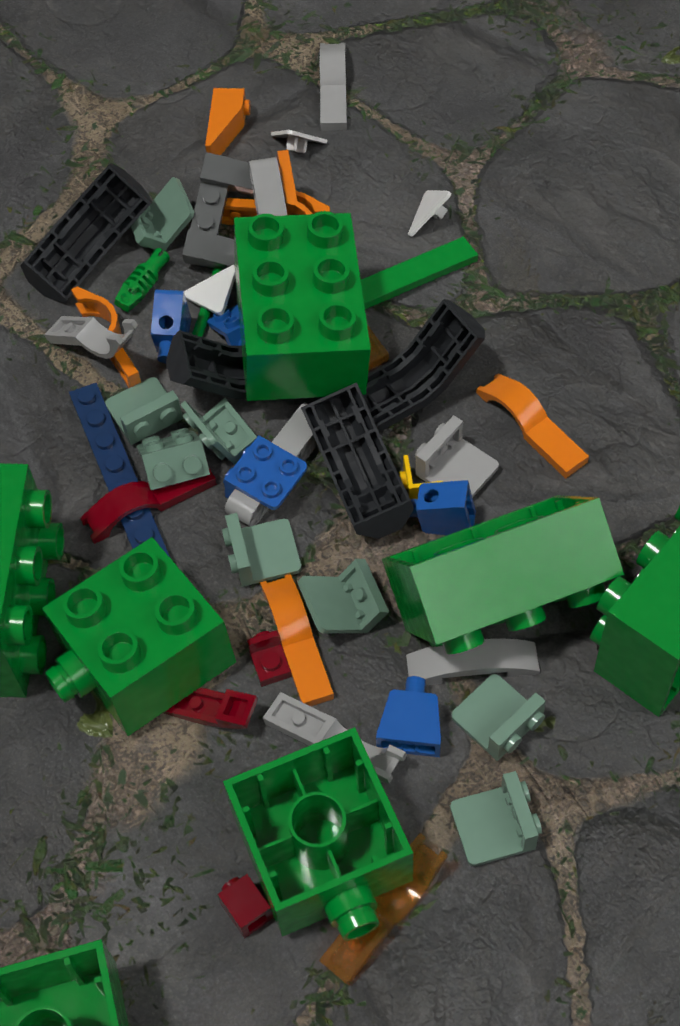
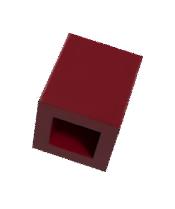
(245, 905)

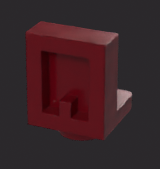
(268, 657)

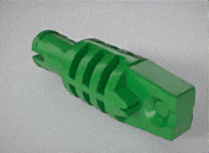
(141, 281)

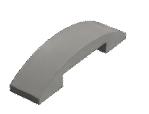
(493, 656)

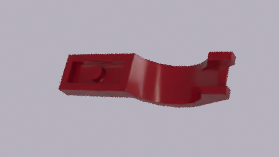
(137, 496)

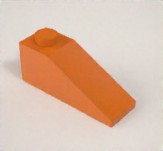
(226, 118)

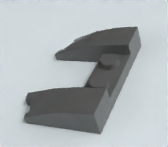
(203, 243)

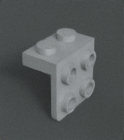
(454, 459)

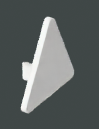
(297, 141)
(430, 206)
(214, 291)

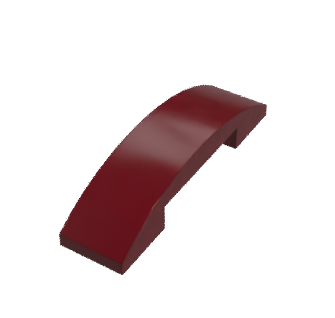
(216, 708)

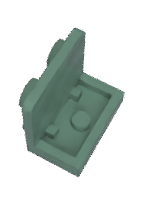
(164, 217)
(144, 409)
(221, 429)
(173, 458)
(261, 550)
(344, 602)
(498, 716)
(496, 822)

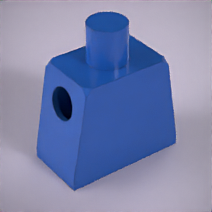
(168, 317)
(444, 507)
(411, 720)

